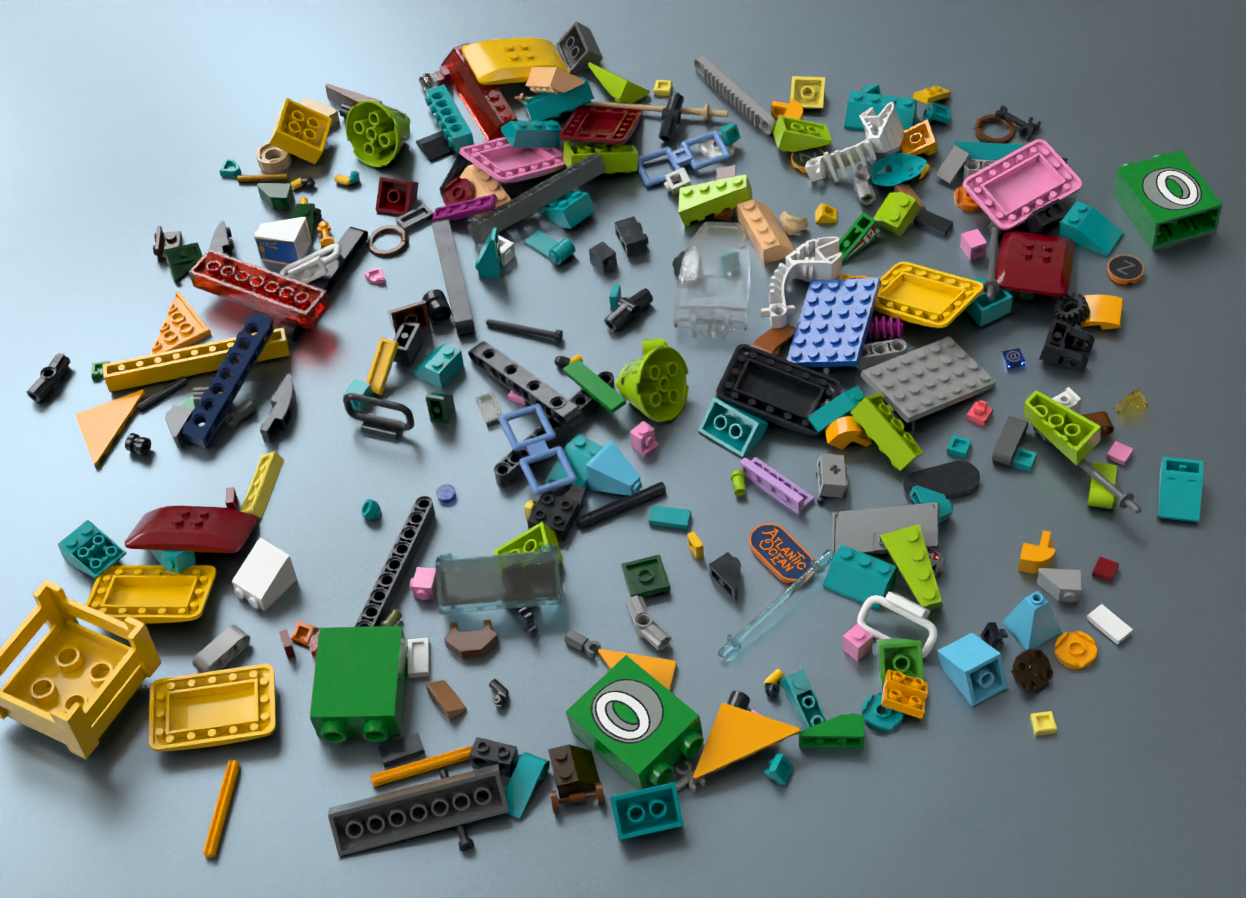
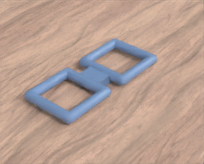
(683, 157)
(537, 449)

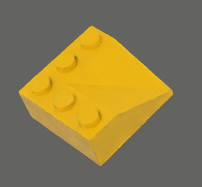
(300, 131)

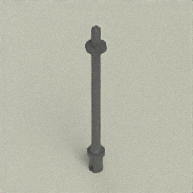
(991, 286)
(1125, 500)

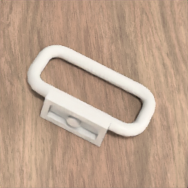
(312, 266)
(904, 608)

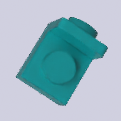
(937, 112)

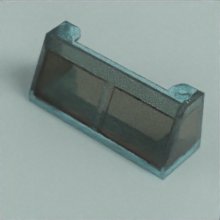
(498, 581)

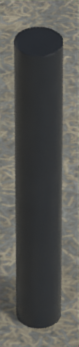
(163, 392)

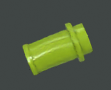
(738, 482)

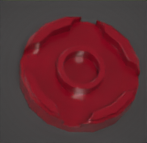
(458, 191)

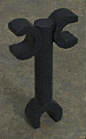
(1027, 128)
(527, 619)

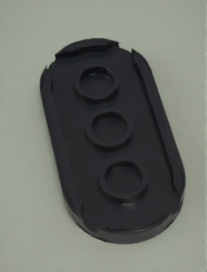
(950, 479)

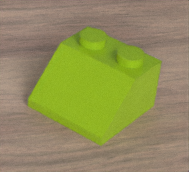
(897, 212)

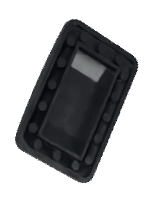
(775, 388)

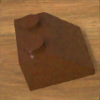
(412, 313)

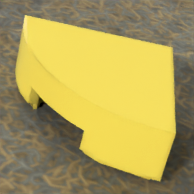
(529, 506)

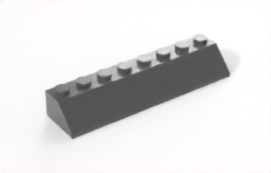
(418, 810)

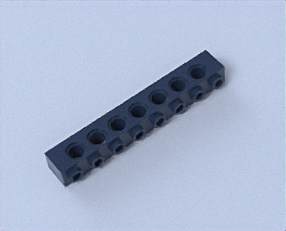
(203, 434)

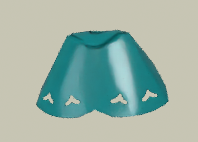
(899, 172)

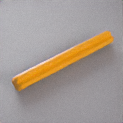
(420, 766)
(221, 809)

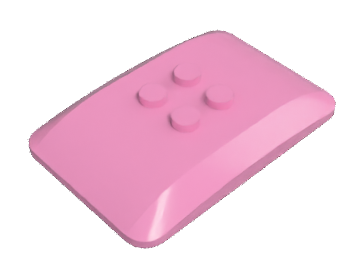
(513, 164)
(1022, 184)

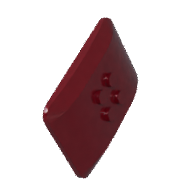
(600, 125)
(1035, 263)
(192, 529)

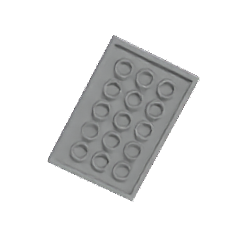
(928, 379)

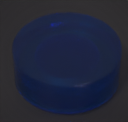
(446, 493)

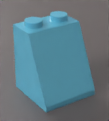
(973, 668)

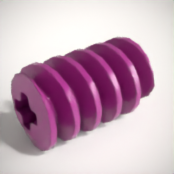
(886, 328)

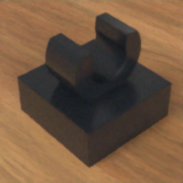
(993, 635)

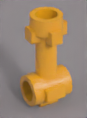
(326, 240)

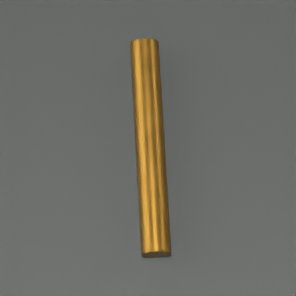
(268, 177)

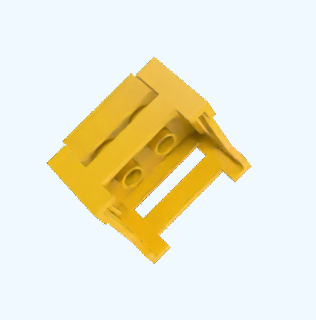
(74, 675)

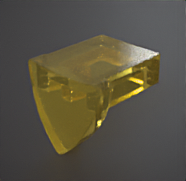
(1135, 398)

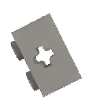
(832, 475)

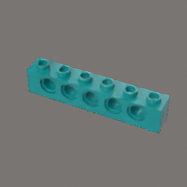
(449, 118)

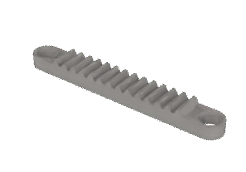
(734, 95)

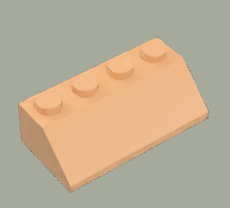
(551, 80)
(484, 185)
(764, 231)

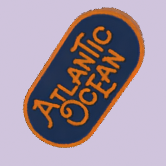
(779, 552)

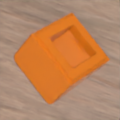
(303, 632)

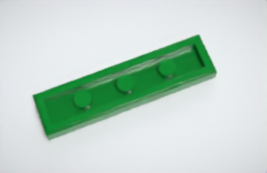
(594, 386)

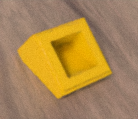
(825, 214)

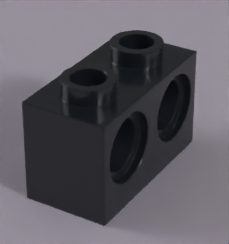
(1046, 216)
(489, 753)

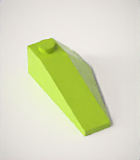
(619, 87)

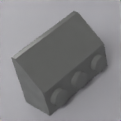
(579, 48)

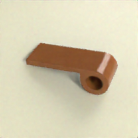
(774, 338)

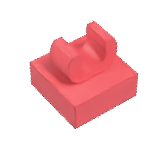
(980, 413)

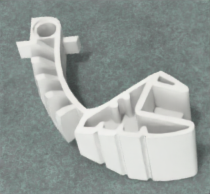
(881, 133)
(811, 262)

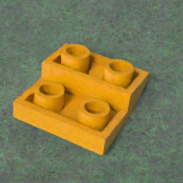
(1104, 311)
(904, 693)

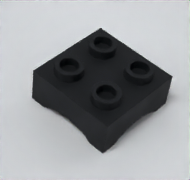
(556, 513)

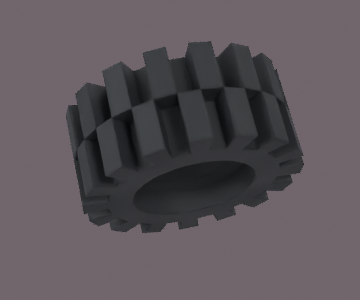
(1072, 302)

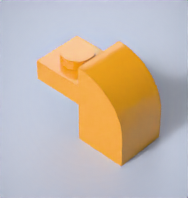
(792, 109)
(844, 431)
(1036, 556)

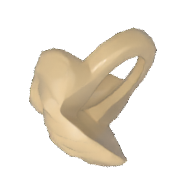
(793, 224)

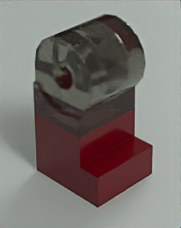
(436, 79)

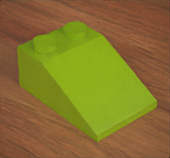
(799, 135)
(531, 541)

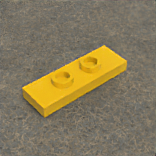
(931, 94)
(382, 365)

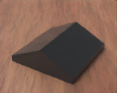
(435, 146)

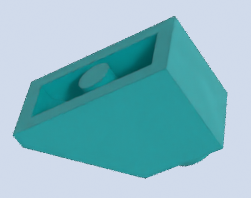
(922, 495)

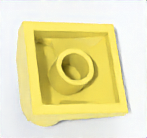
(808, 91)

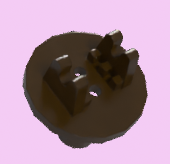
(1039, 665)

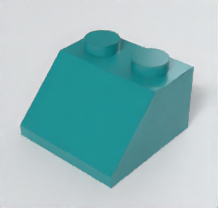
(440, 365)

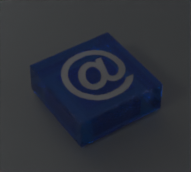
(1013, 358)

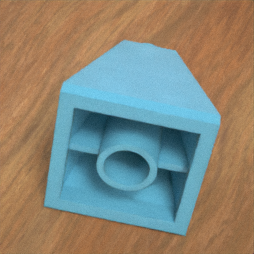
(612, 472)
(1032, 622)

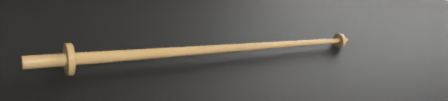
(706, 112)

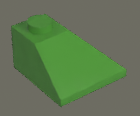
(901, 656)

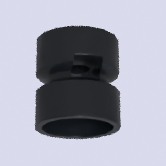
(437, 306)

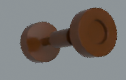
(577, 797)

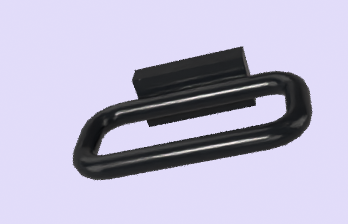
(377, 424)

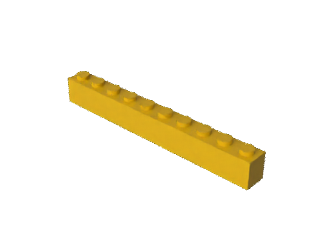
(183, 362)

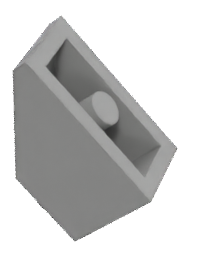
(1061, 583)

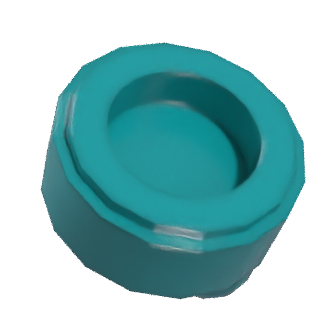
(370, 508)

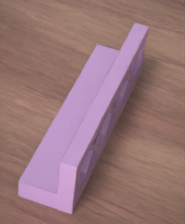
(763, 477)

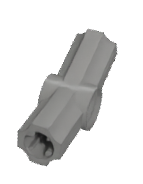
(862, 183)
(651, 631)

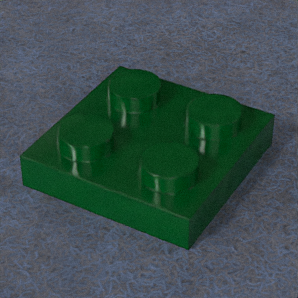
(645, 576)

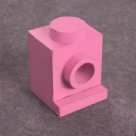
(643, 438)

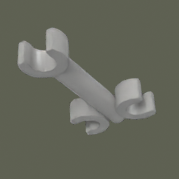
(687, 778)

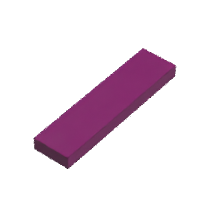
(466, 208)

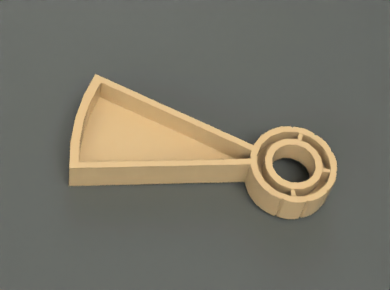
(268, 151)

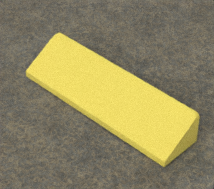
(262, 484)

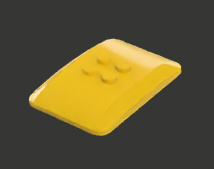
(510, 59)
(925, 295)
(152, 593)
(212, 708)

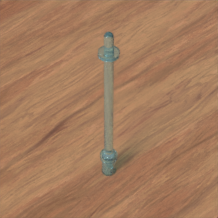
(817, 567)

